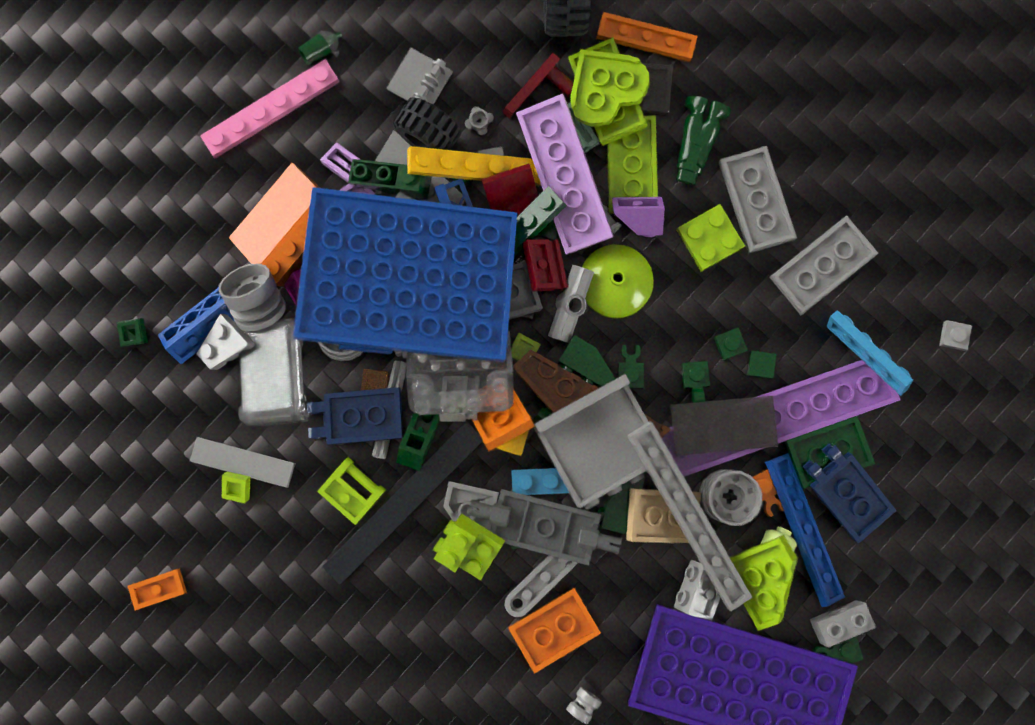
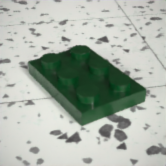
(845, 435)

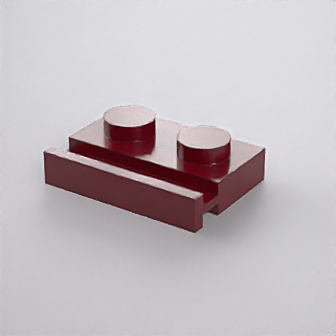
(545, 265)

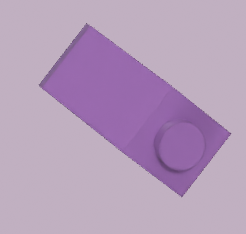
(641, 214)

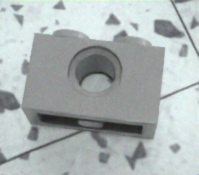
(842, 623)

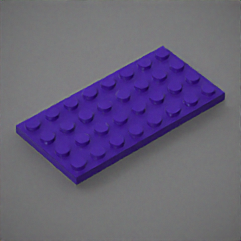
(735, 677)

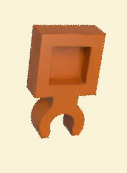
(768, 492)

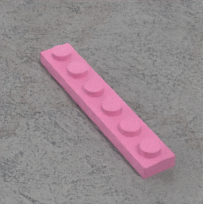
(269, 108)

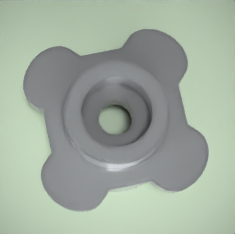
(477, 113)

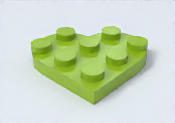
(604, 84)

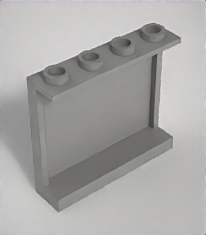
(592, 442)

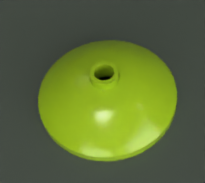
(618, 298)

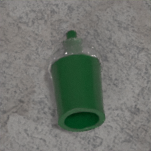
(319, 46)

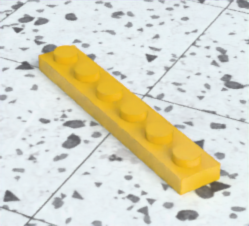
(462, 164)

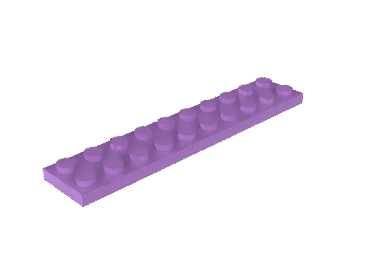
(806, 408)

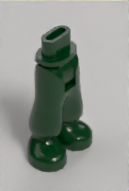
(699, 137)

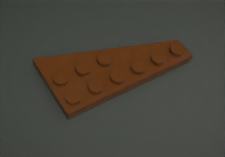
(557, 386)

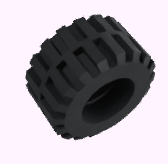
(426, 125)

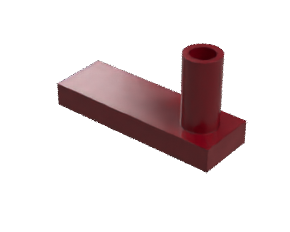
(547, 70)

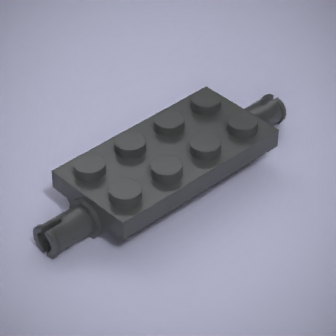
(545, 526)

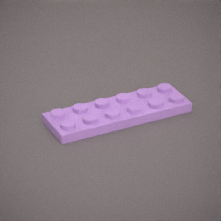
(565, 169)

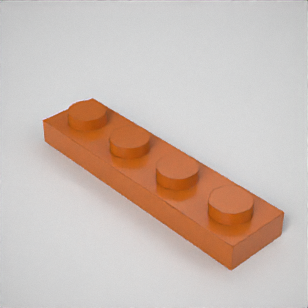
(647, 37)

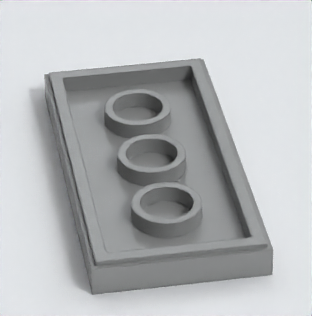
(757, 199)
(823, 265)

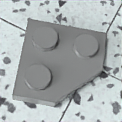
(459, 498)

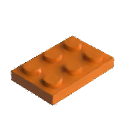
(503, 426)
(554, 630)

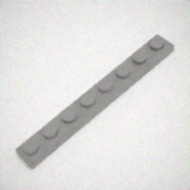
(689, 515)

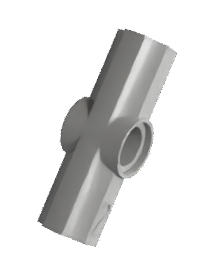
(565, 318)

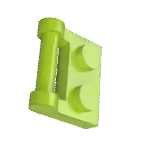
(345, 497)

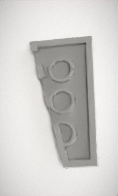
(396, 152)

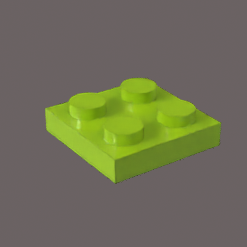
(710, 237)

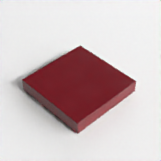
(511, 189)

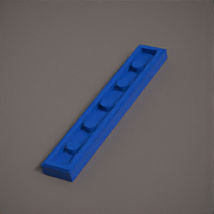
(805, 530)

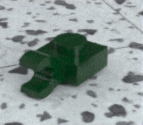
(696, 378)

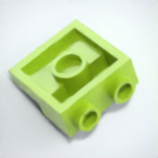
(467, 547)

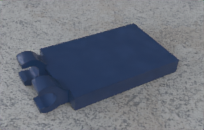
(359, 416)
(849, 493)

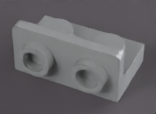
(697, 593)

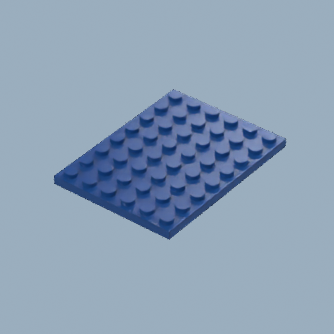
(406, 275)

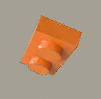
(157, 589)

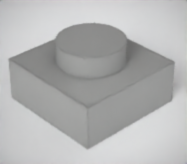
(955, 335)

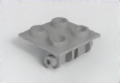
(419, 77)

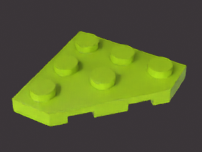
(768, 577)

